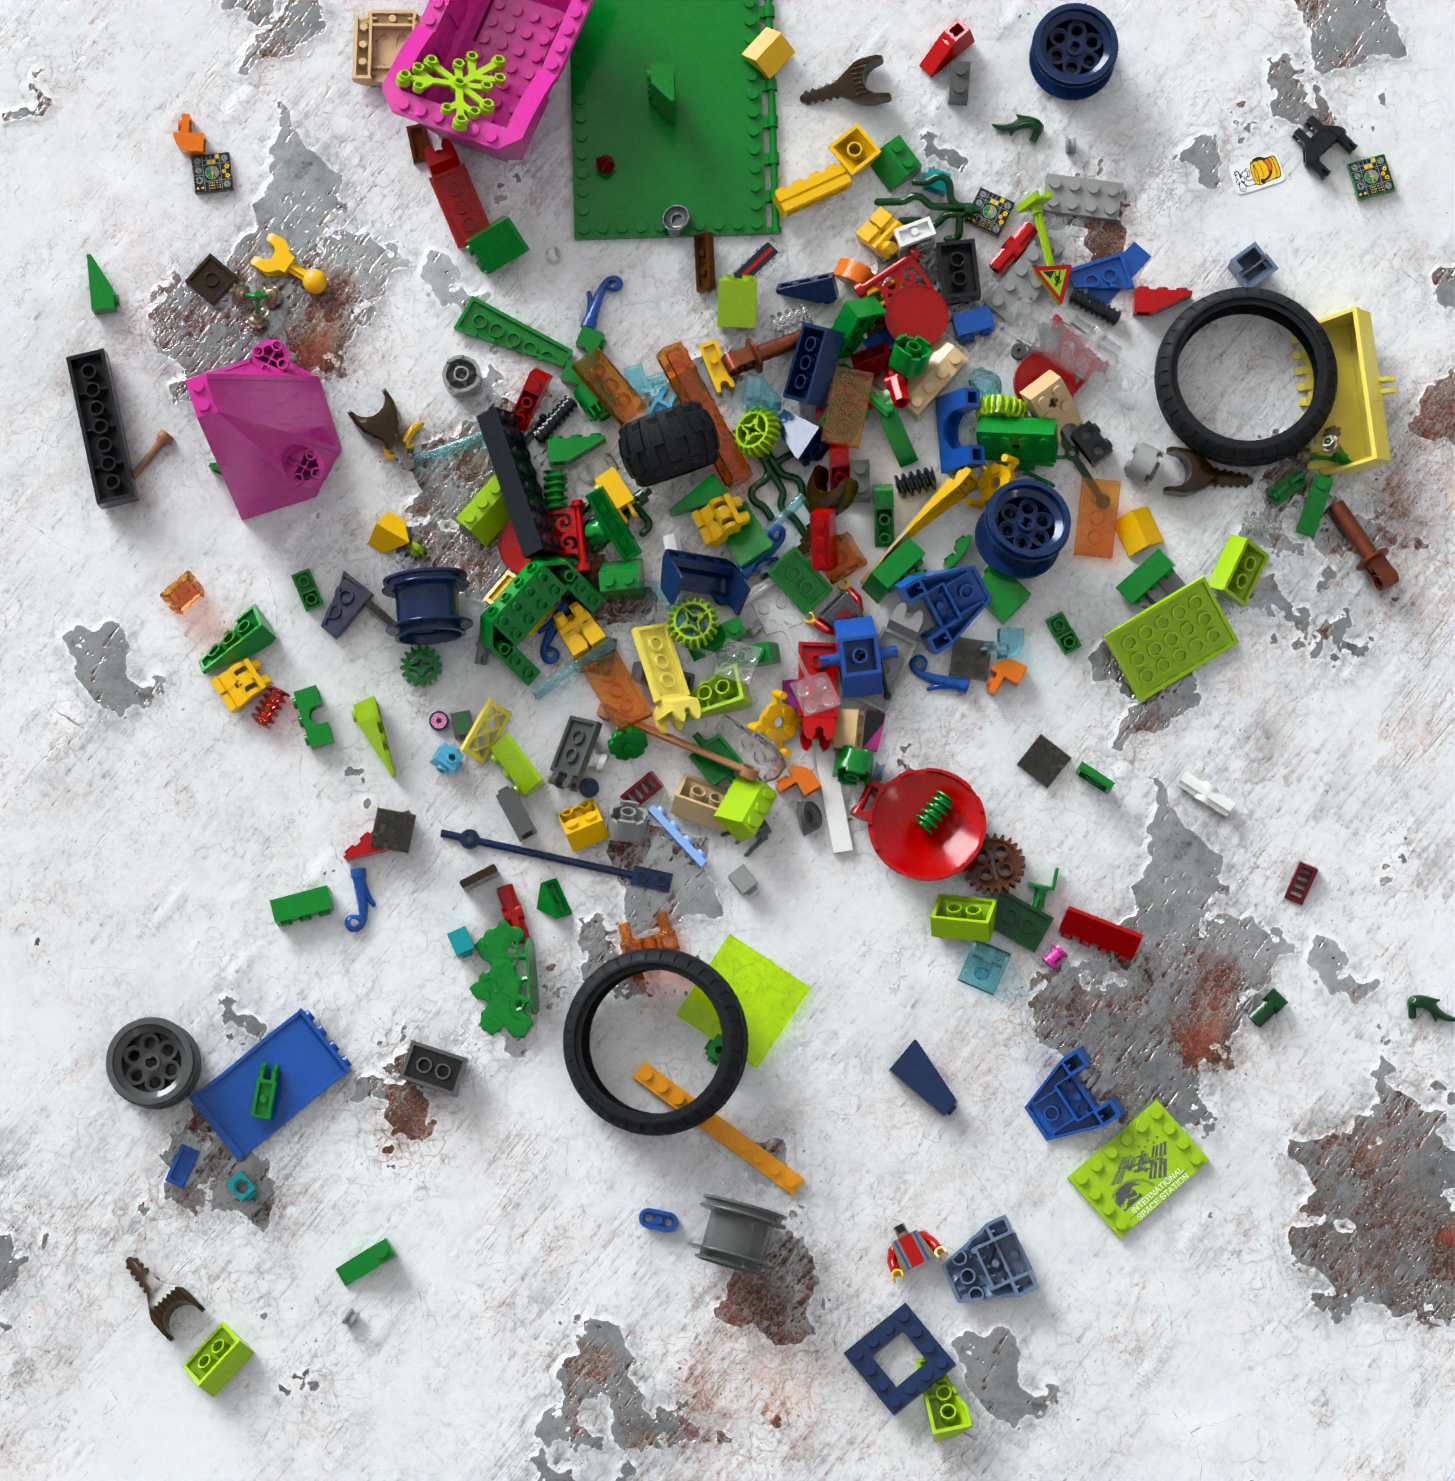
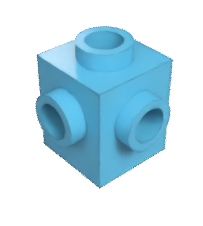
(447, 759)

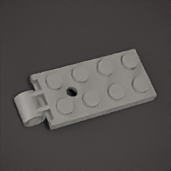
(1021, 280)

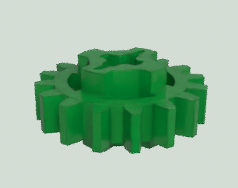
(429, 665)

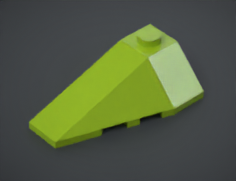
(720, 696)
(370, 721)
(945, 1409)

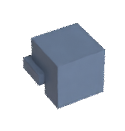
(1252, 266)

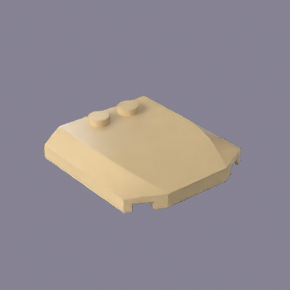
(378, 42)

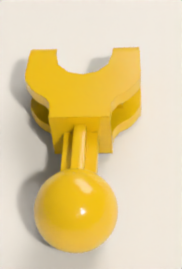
(285, 264)

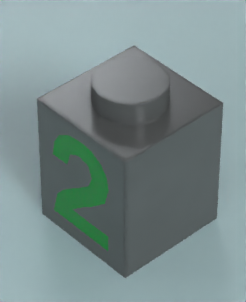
(462, 724)

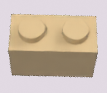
(849, 729)

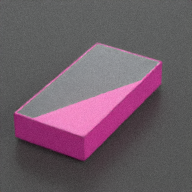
(872, 729)

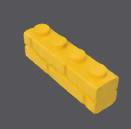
(812, 190)

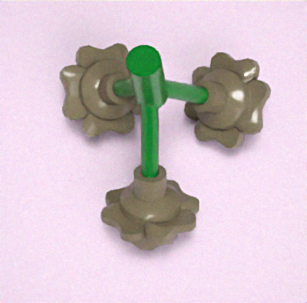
(270, 295)

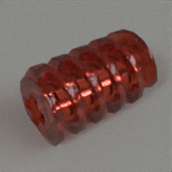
(269, 706)

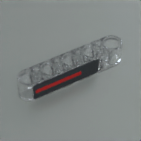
(754, 265)

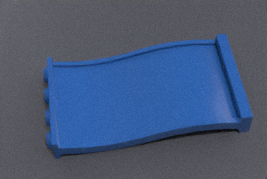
(306, 1070)

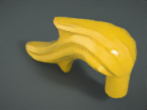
(407, 437)

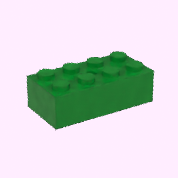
(1019, 437)

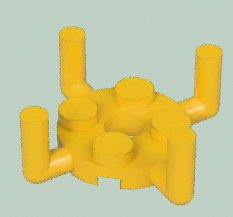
(989, 478)
(766, 722)

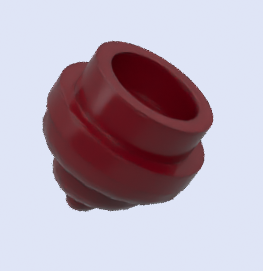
(605, 164)

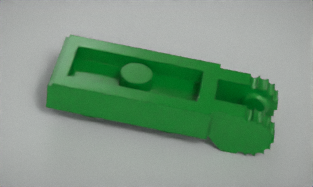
(265, 1093)

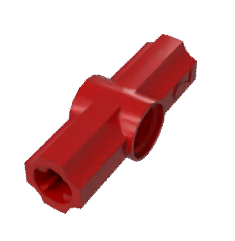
(1013, 248)
(896, 385)
(512, 909)

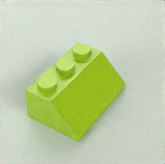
(485, 513)
(1238, 569)
(516, 766)
(745, 807)
(963, 918)
(217, 1359)

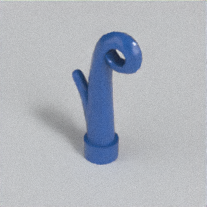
(594, 303)
(778, 540)
(550, 634)
(939, 681)
(363, 897)

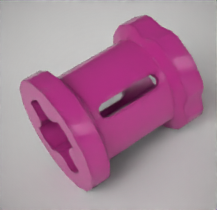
(1054, 956)

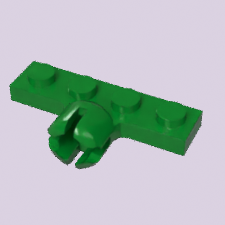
(610, 525)

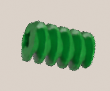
(554, 489)
(934, 811)

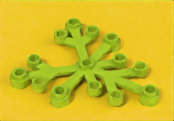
(458, 85)

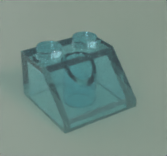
(984, 967)

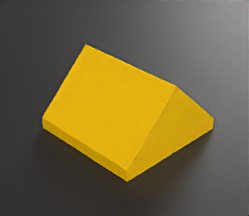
(768, 52)
(855, 150)
(1138, 531)

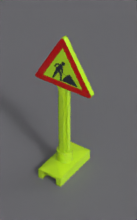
(1051, 276)

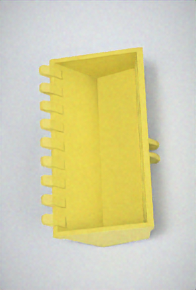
(1358, 397)

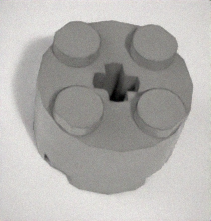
(470, 369)
(1143, 464)
(627, 822)

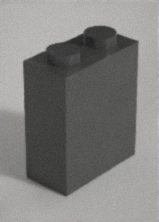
(516, 813)

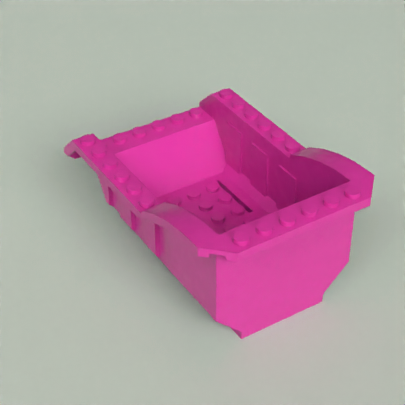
(529, 35)

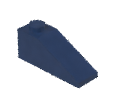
(813, 289)

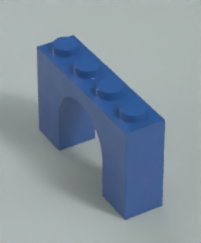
(949, 412)

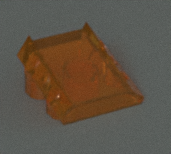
(849, 558)
(182, 592)

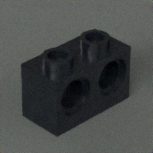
(1087, 446)

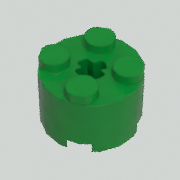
(910, 355)
(853, 765)

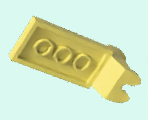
(664, 677)

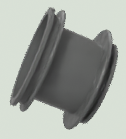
(134, 1038)
(737, 1234)

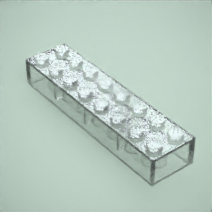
(1076, 353)

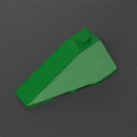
(247, 637)

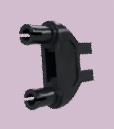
(1320, 142)

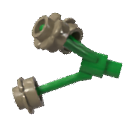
(1329, 444)

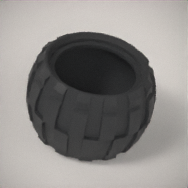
(668, 443)

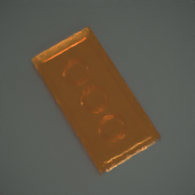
(609, 386)
(847, 407)
(1097, 517)
(617, 691)

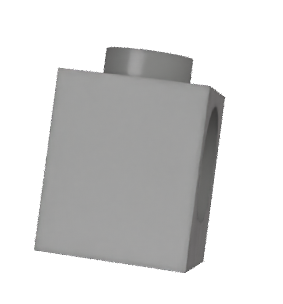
(743, 880)

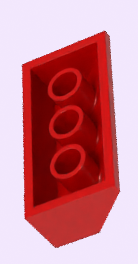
(1099, 933)

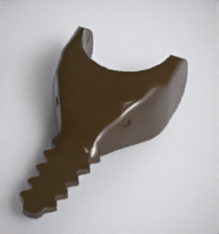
(851, 85)
(385, 430)
(1202, 474)
(820, 497)
(161, 1296)

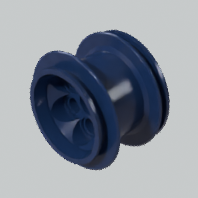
(1061, 23)
(1035, 514)
(427, 605)

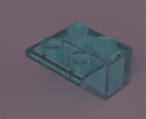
(761, 394)

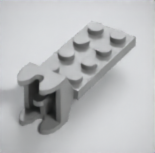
(901, 631)

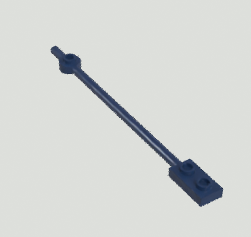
(640, 877)

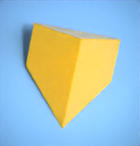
(389, 533)

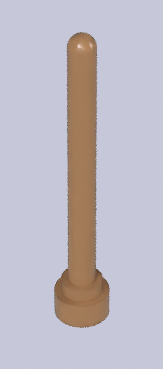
(162, 439)

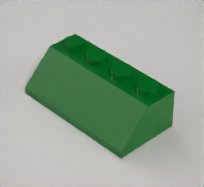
(662, 89)

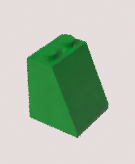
(496, 245)
(622, 579)

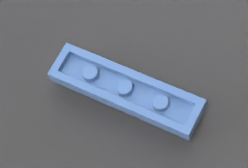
(683, 841)

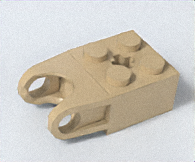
(1051, 399)

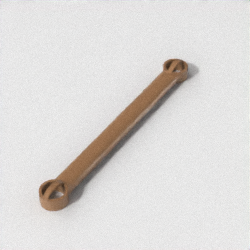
(746, 771)

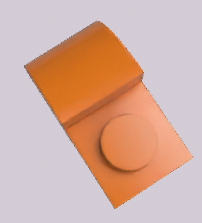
(188, 142)
(852, 272)
(1006, 670)
(802, 778)

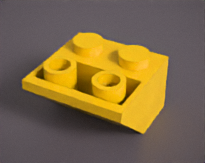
(583, 825)

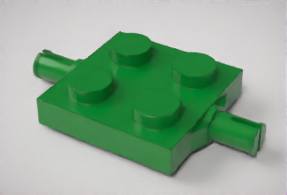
(709, 769)

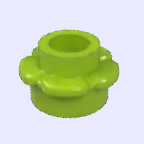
(416, 549)

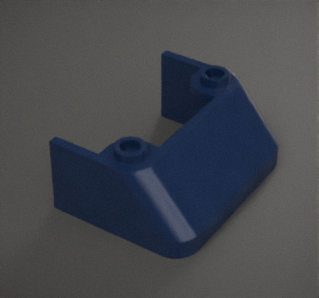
(703, 575)

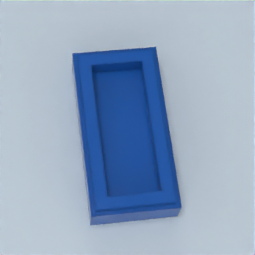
(182, 1166)

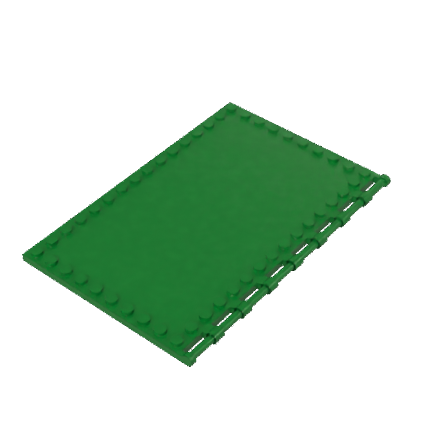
(714, 150)

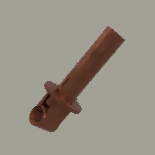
(753, 356)
(1373, 560)

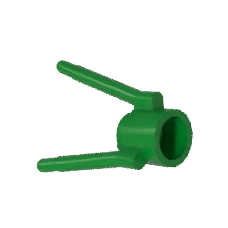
(1027, 466)

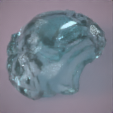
(986, 381)

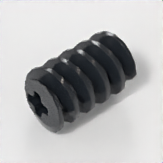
(915, 482)

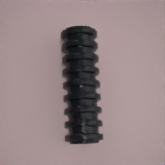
(1094, 306)
(554, 419)

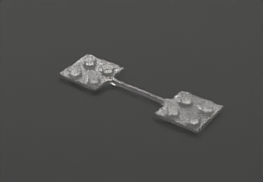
(734, 662)
(812, 692)

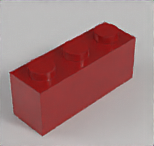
(823, 539)

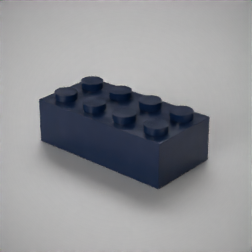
(813, 364)

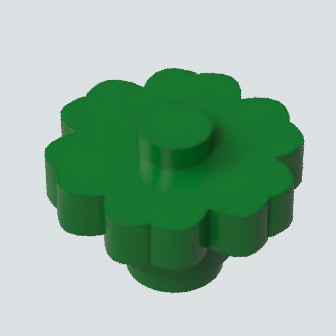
(627, 743)

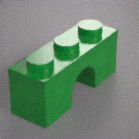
(588, 341)
(307, 701)

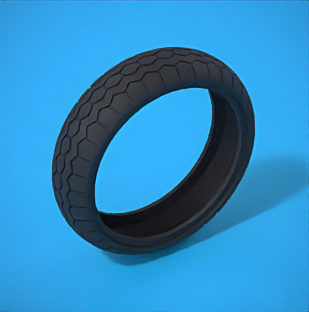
(1258, 303)
(577, 1041)

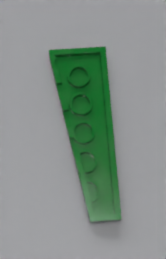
(498, 328)

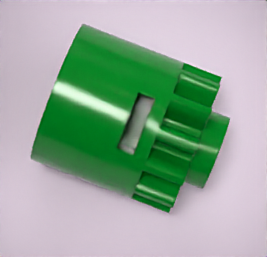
(590, 404)

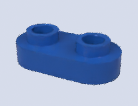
(658, 1221)

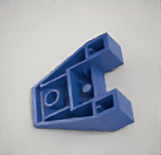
(952, 599)
(1065, 1103)

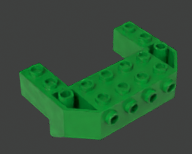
(525, 604)

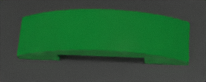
(897, 434)

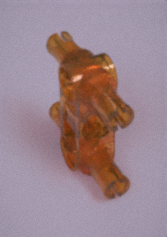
(652, 941)

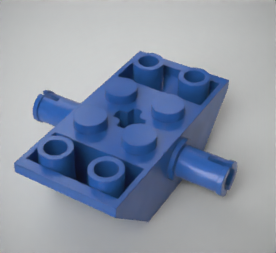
(856, 676)

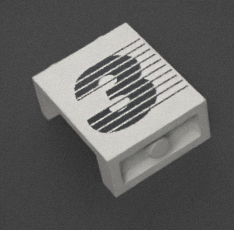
(915, 234)

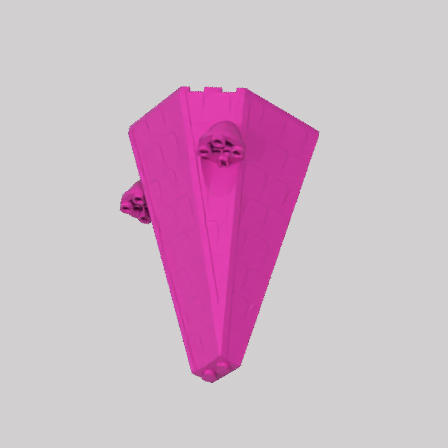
(266, 429)

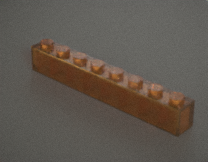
(690, 387)

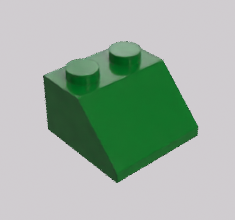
(896, 164)

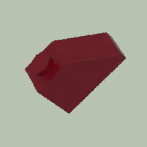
(872, 359)

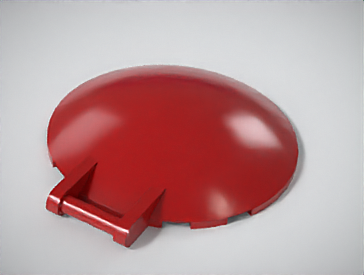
(904, 843)

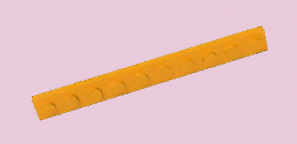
(721, 1130)

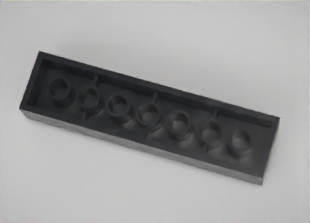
(102, 429)
(519, 483)

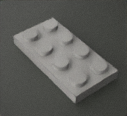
(1083, 197)

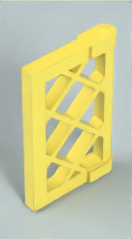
(473, 735)

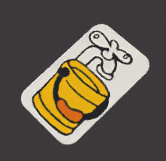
(1256, 173)

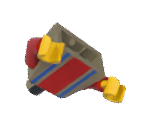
(911, 1250)

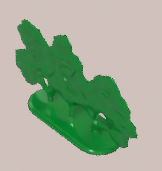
(502, 985)

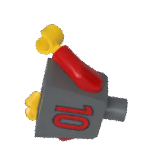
(844, 606)

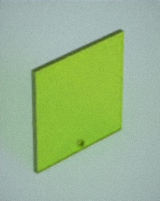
(763, 989)

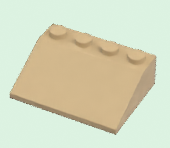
(942, 369)

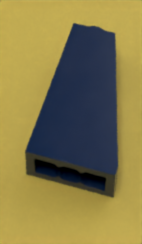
(923, 1079)

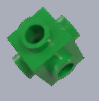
(711, 1047)

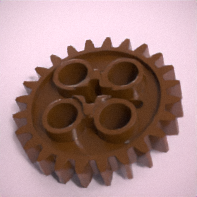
(1010, 861)

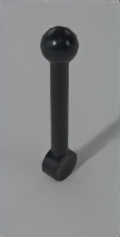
(541, 418)
(887, 695)

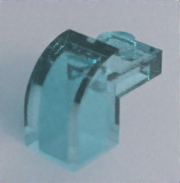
(637, 379)
(1008, 644)

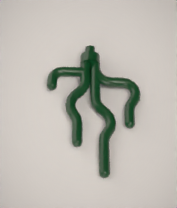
(953, 209)
(771, 469)
(641, 498)

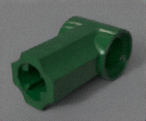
(1270, 1005)

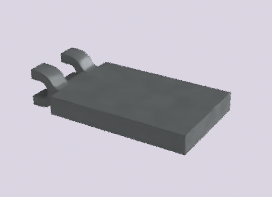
(574, 752)

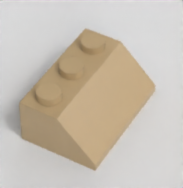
(698, 801)

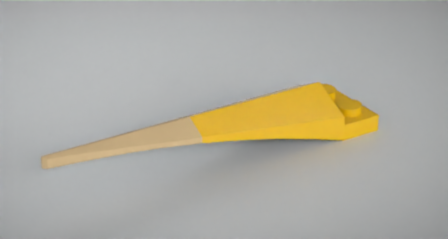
(945, 497)

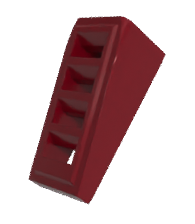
(637, 785)
(1297, 872)

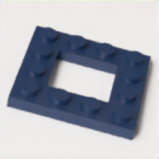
(937, 1363)

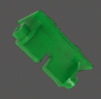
(1287, 486)

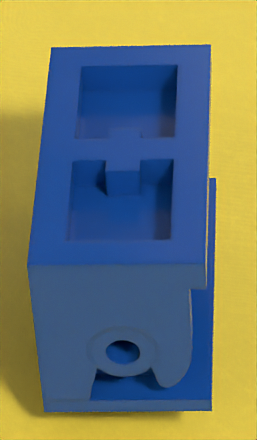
(973, 323)

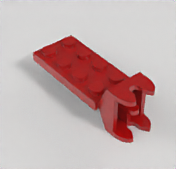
(455, 193)
(822, 724)

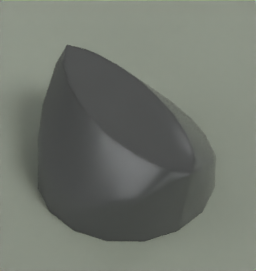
(676, 219)
(808, 817)

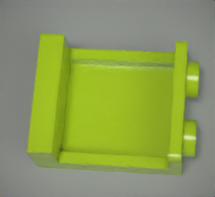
(737, 301)

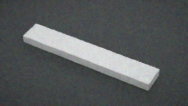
(832, 800)

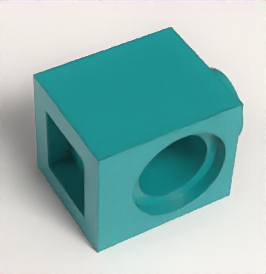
(938, 187)
(461, 942)
(233, 1185)

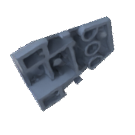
(990, 1265)

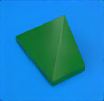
(552, 900)

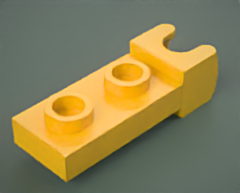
(712, 358)

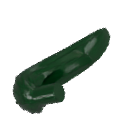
(1023, 122)
(1429, 1004)

